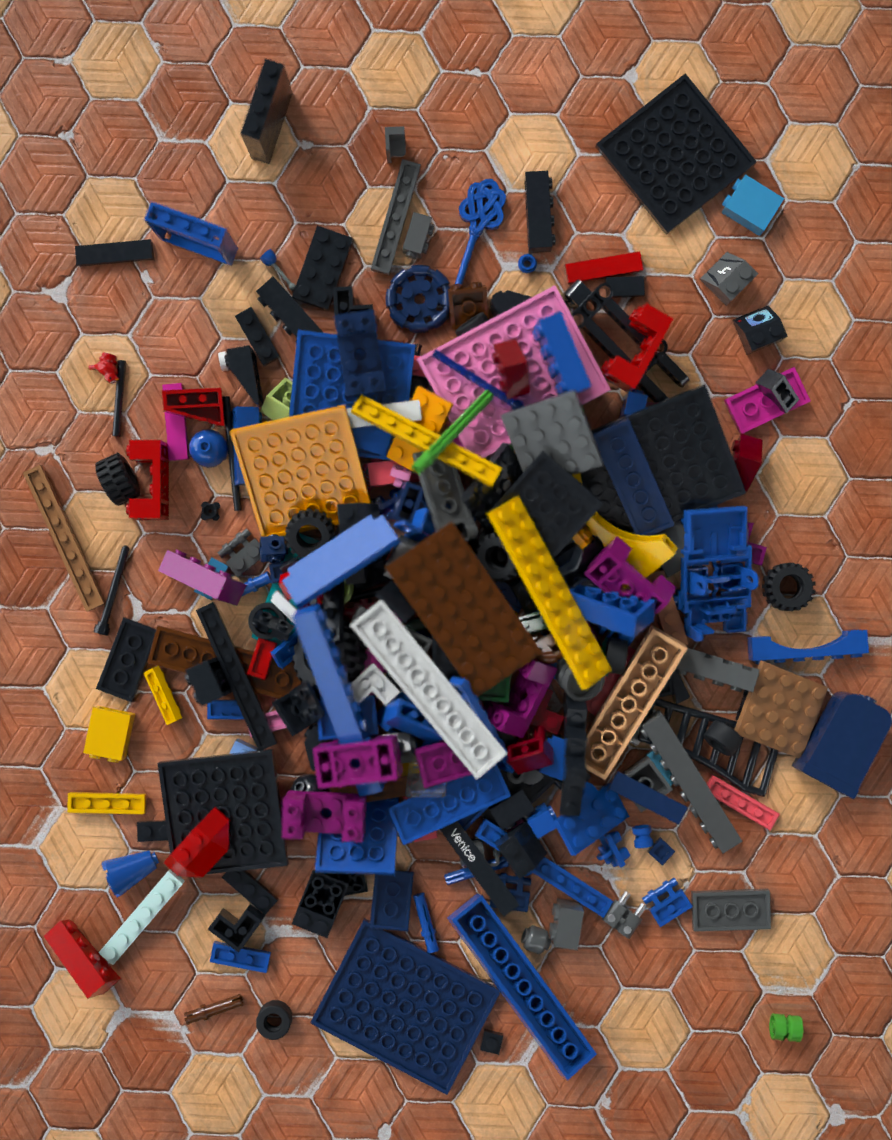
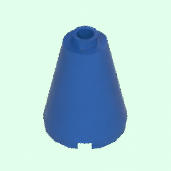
(129, 870)

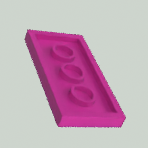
(753, 408)

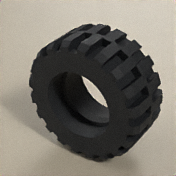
(351, 656)

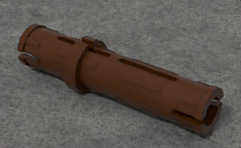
(207, 1011)

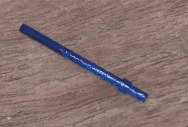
(515, 404)

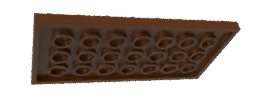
(463, 609)

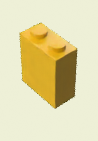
(109, 734)

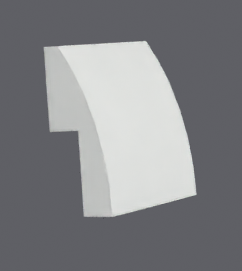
(283, 604)

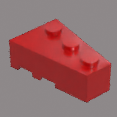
(196, 404)

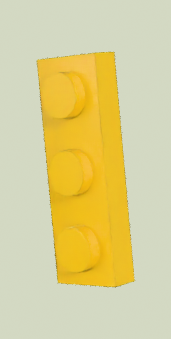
(162, 695)

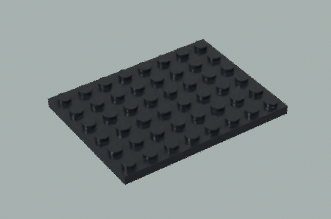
(684, 455)

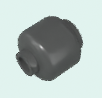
(535, 939)

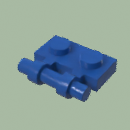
(669, 907)

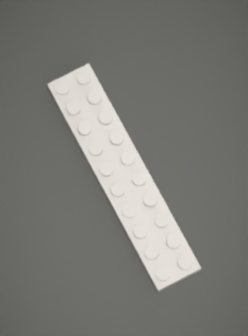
(428, 689)

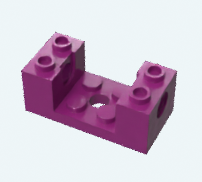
(611, 570)
(517, 714)
(378, 759)
(304, 814)

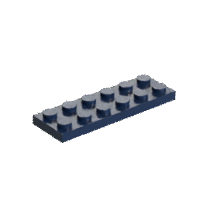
(633, 478)

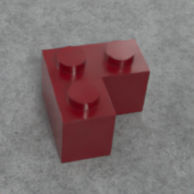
(512, 368)
(747, 457)
(545, 717)

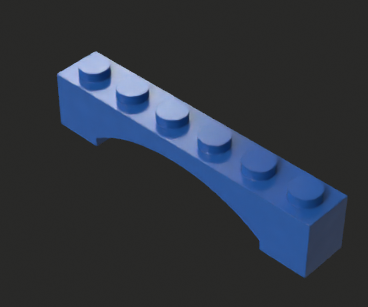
(850, 642)

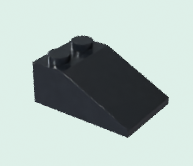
(244, 366)

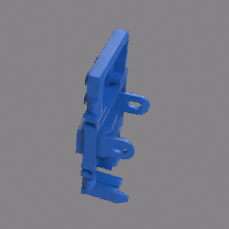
(714, 537)

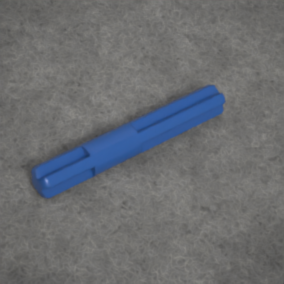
(464, 873)

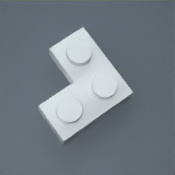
(374, 681)

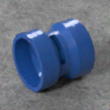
(643, 837)

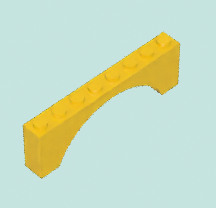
(647, 551)

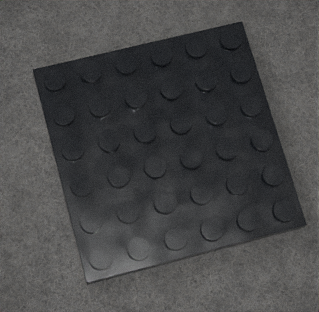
(675, 153)
(243, 790)

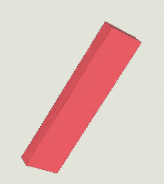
(742, 803)

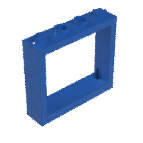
(191, 233)

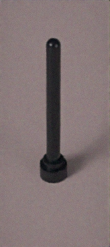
(103, 626)

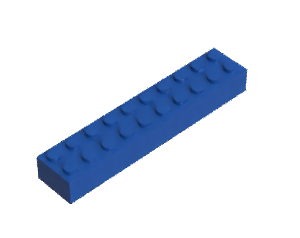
(522, 986)

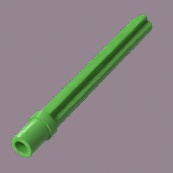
(452, 432)

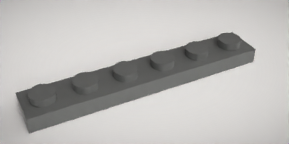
(395, 217)

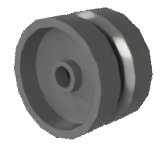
(568, 682)

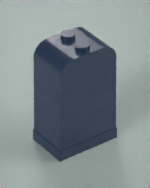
(845, 742)

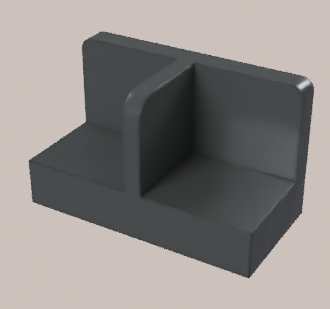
(395, 142)

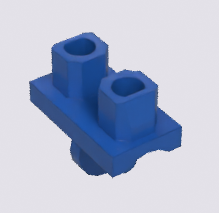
(610, 852)

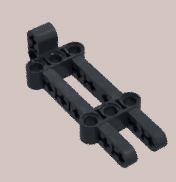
(579, 294)

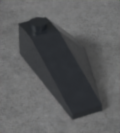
(348, 516)

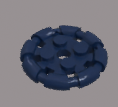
(410, 291)

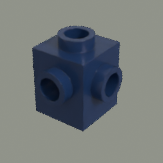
(272, 549)

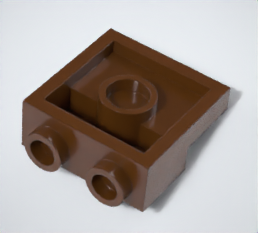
(467, 302)

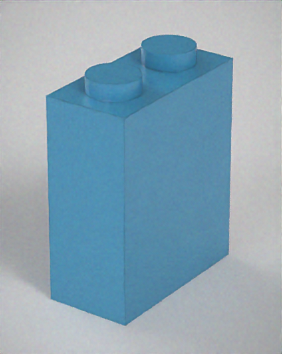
(751, 204)

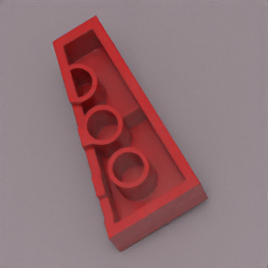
(81, 959)

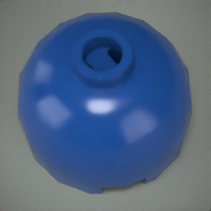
(215, 451)

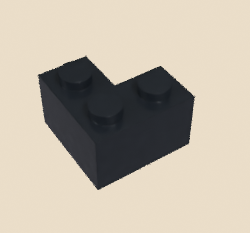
(345, 303)
(236, 931)

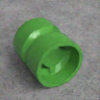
(783, 1027)

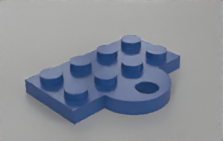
(599, 814)

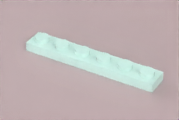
(141, 917)

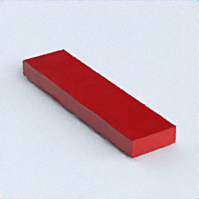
(604, 267)

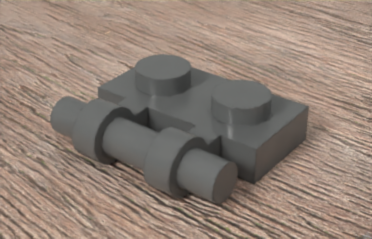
(246, 557)

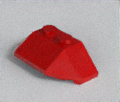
(201, 847)

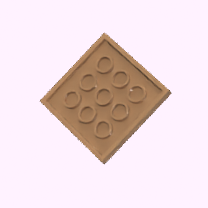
(781, 710)

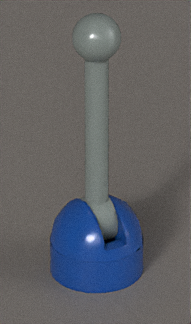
(269, 259)

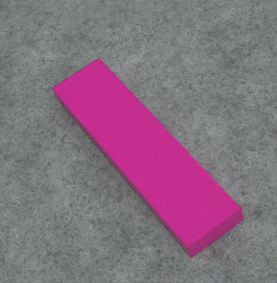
(176, 431)

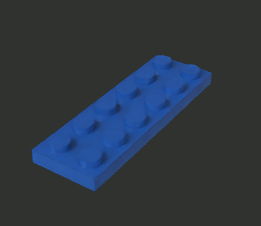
(463, 797)

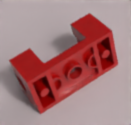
(650, 323)
(156, 454)

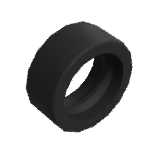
(264, 606)

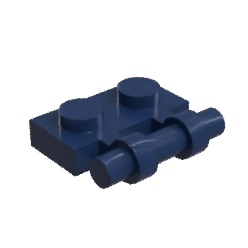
(519, 894)

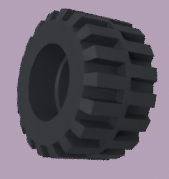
(117, 479)
(303, 518)
(488, 558)
(803, 592)

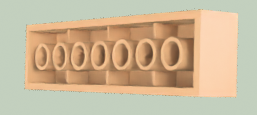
(631, 699)

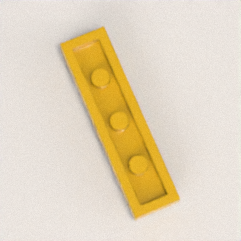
(106, 803)

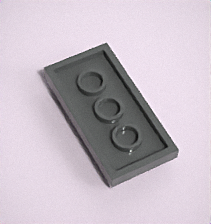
(731, 910)

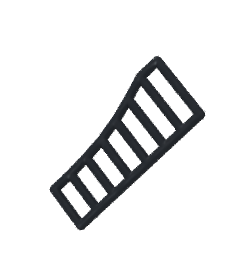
(712, 762)

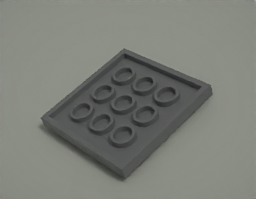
(558, 429)

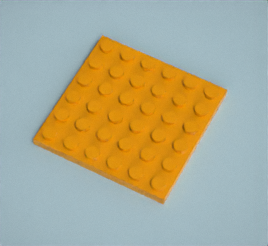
(300, 466)

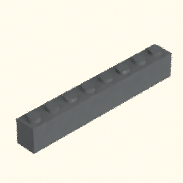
(691, 782)

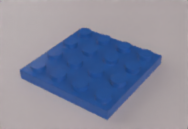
(372, 855)

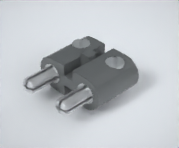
(622, 918)

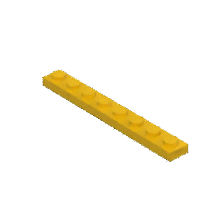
(423, 439)

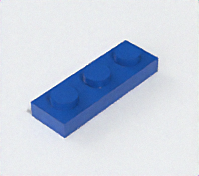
(247, 958)

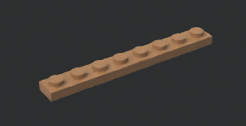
(64, 538)

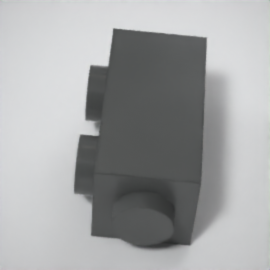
(417, 236)

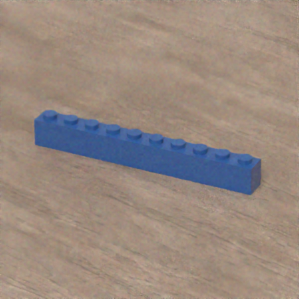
(333, 683)

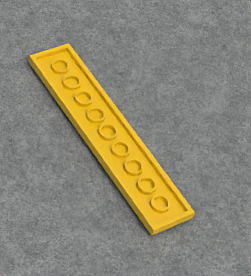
(549, 592)

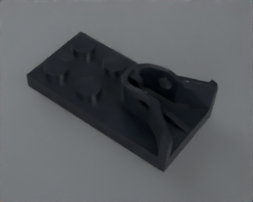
(571, 567)

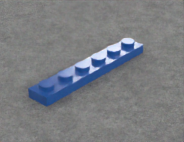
(463, 687)

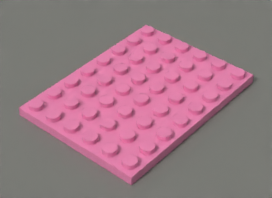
(474, 352)

